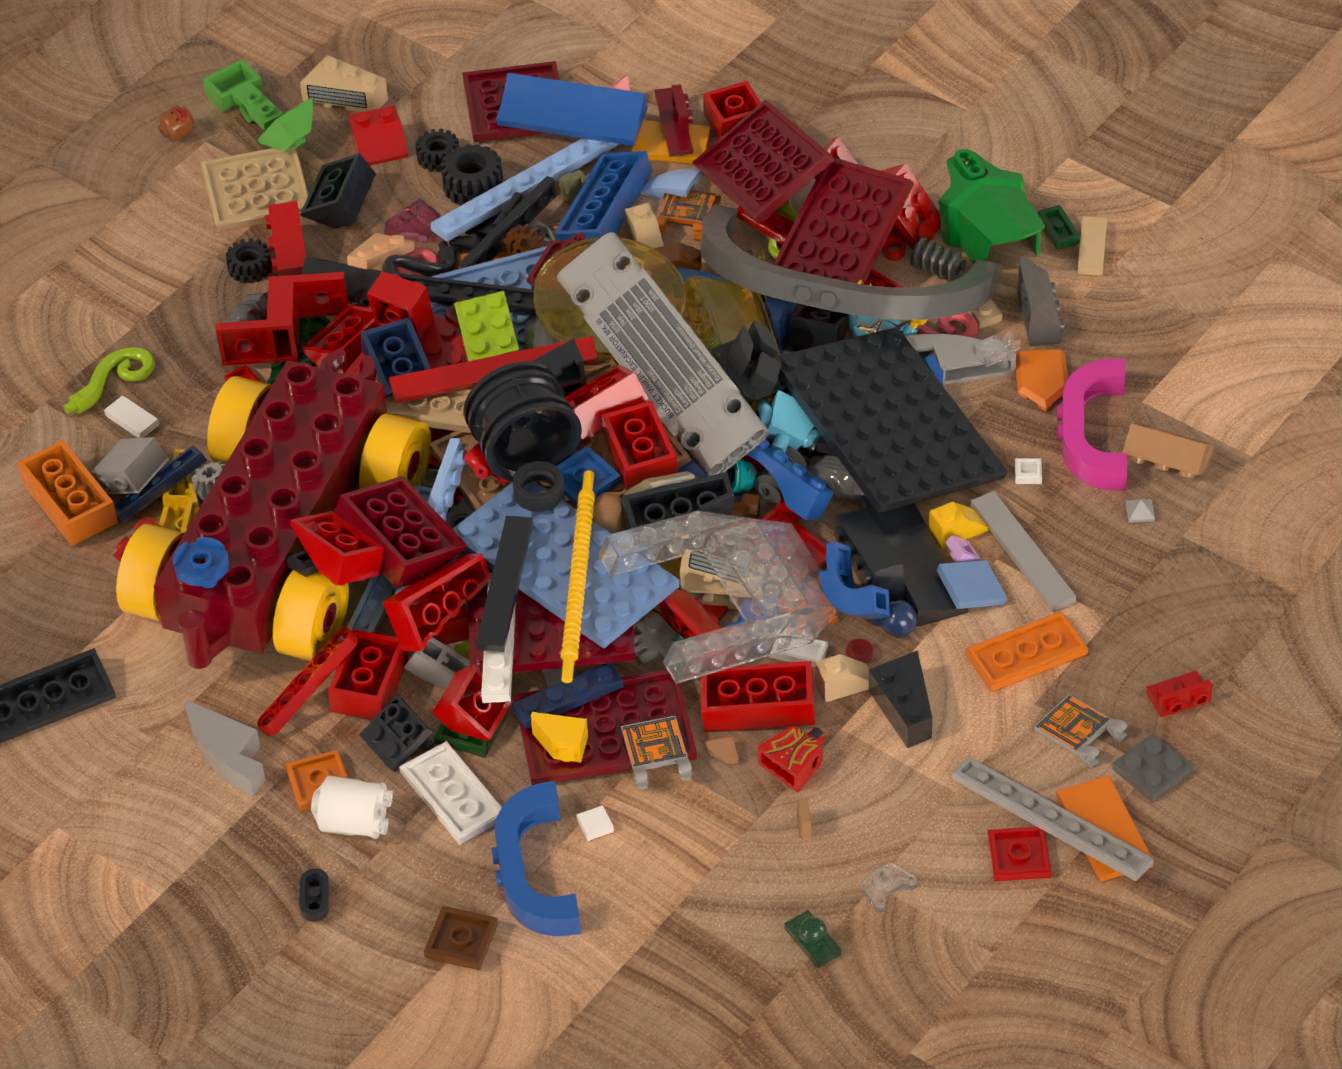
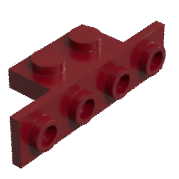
(675, 119)

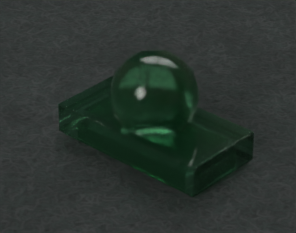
(812, 938)

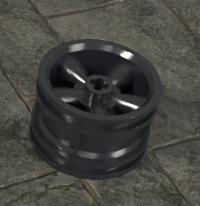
(505, 418)

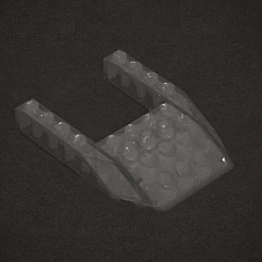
(761, 569)

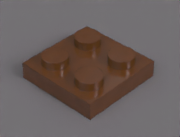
(461, 937)

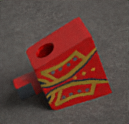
(792, 755)

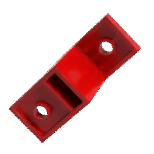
(917, 201)
(278, 336)

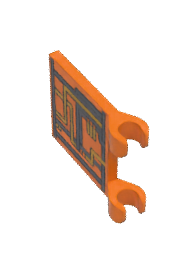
(686, 210)

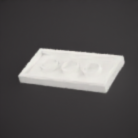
(452, 792)

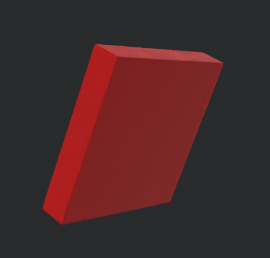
(1019, 853)

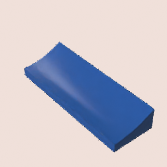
(572, 109)
(606, 194)

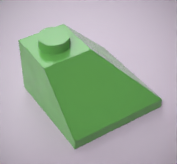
(289, 128)

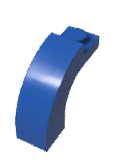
(841, 591)

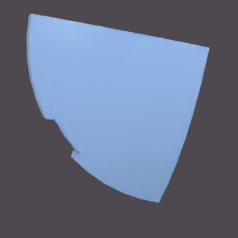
(673, 182)

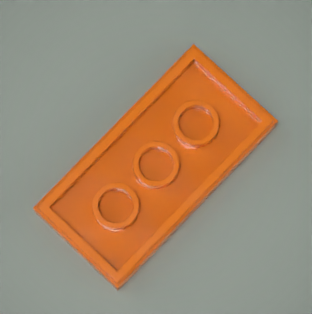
(1026, 651)
(1103, 807)

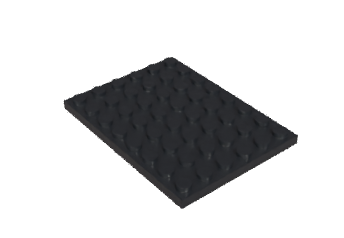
(888, 419)

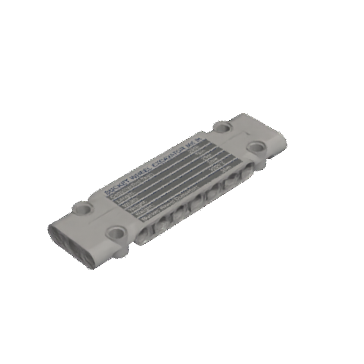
(665, 353)

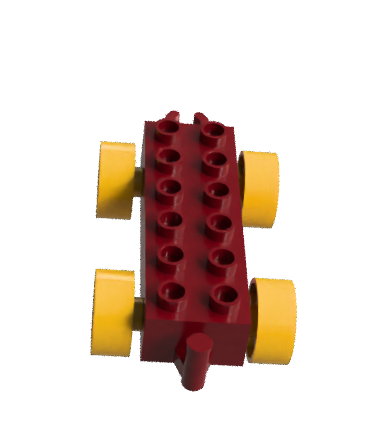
(285, 458)

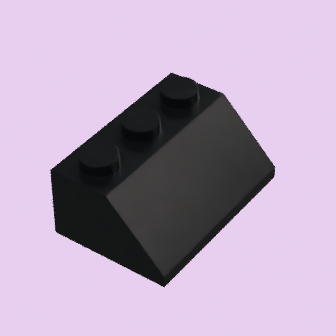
(339, 192)
(357, 279)

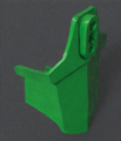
(985, 207)

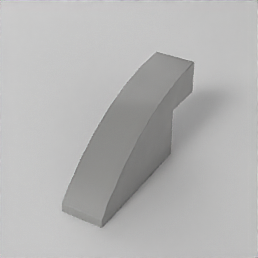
(957, 357)
(227, 747)

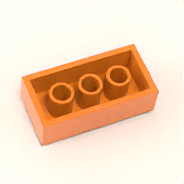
(67, 492)

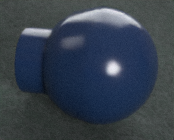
(901, 620)

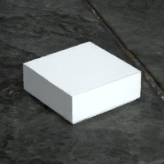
(1028, 471)
(595, 823)

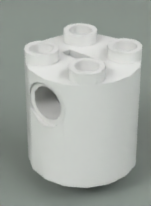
(351, 807)

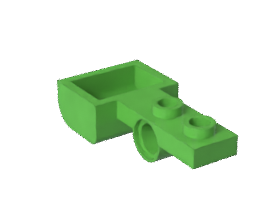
(241, 87)

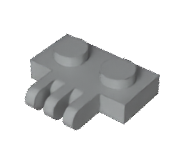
(652, 638)

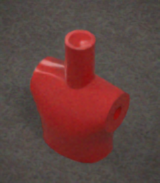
(478, 464)

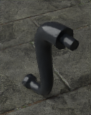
(447, 262)

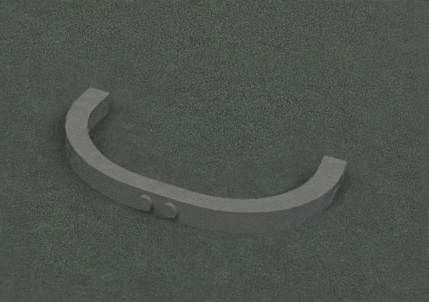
(837, 295)

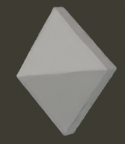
(1140, 510)

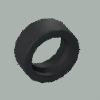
(538, 501)

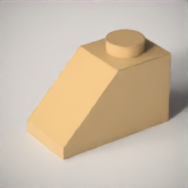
(643, 225)
(840, 677)

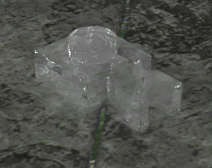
(995, 350)

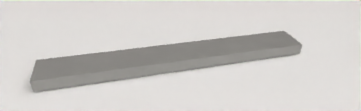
(1052, 819)

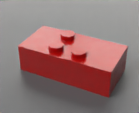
(758, 697)

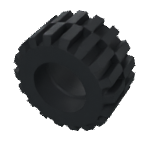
(470, 172)

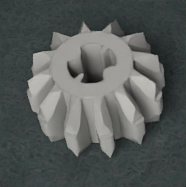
(206, 477)

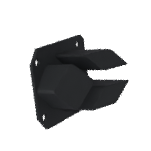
(757, 348)

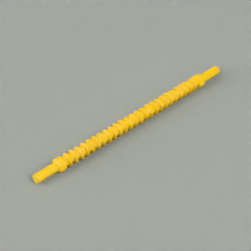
(577, 577)

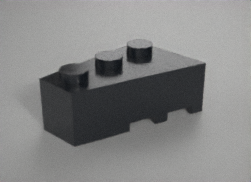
(566, 365)
(903, 697)

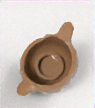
(608, 511)

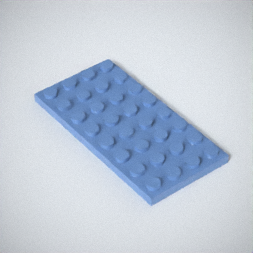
(609, 601)

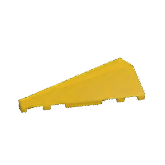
(179, 504)

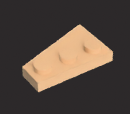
(377, 249)

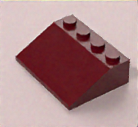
(407, 527)

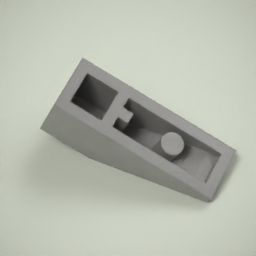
(436, 663)

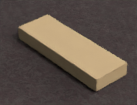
(1092, 246)

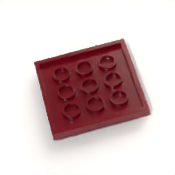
(484, 97)

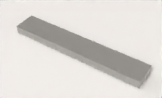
(1023, 551)

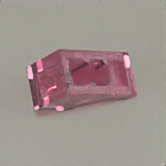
(413, 222)

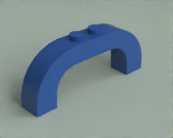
(535, 911)

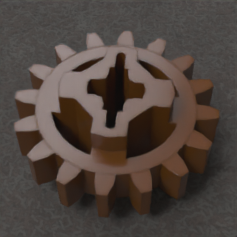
(523, 239)

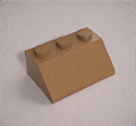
(1167, 450)

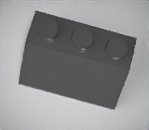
(1038, 304)

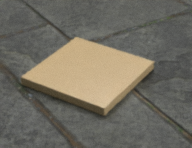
(248, 182)

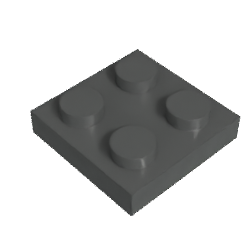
(1152, 767)

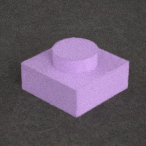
(961, 550)

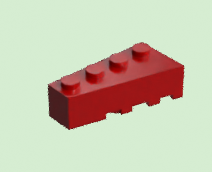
(430, 602)

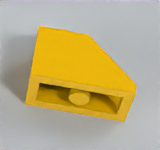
(956, 521)
(561, 735)

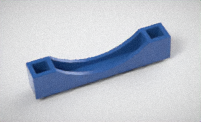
(801, 492)

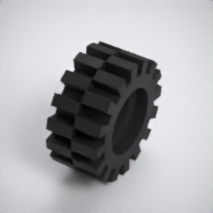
(434, 141)
(248, 270)

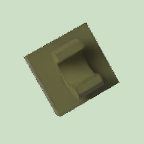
(571, 185)

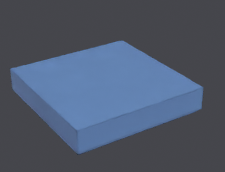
(971, 584)

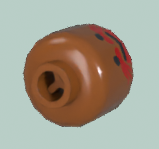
(176, 123)

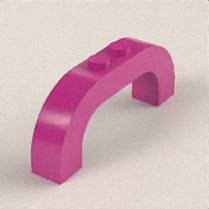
(1085, 462)

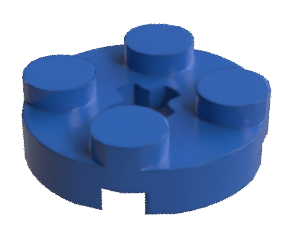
(201, 574)

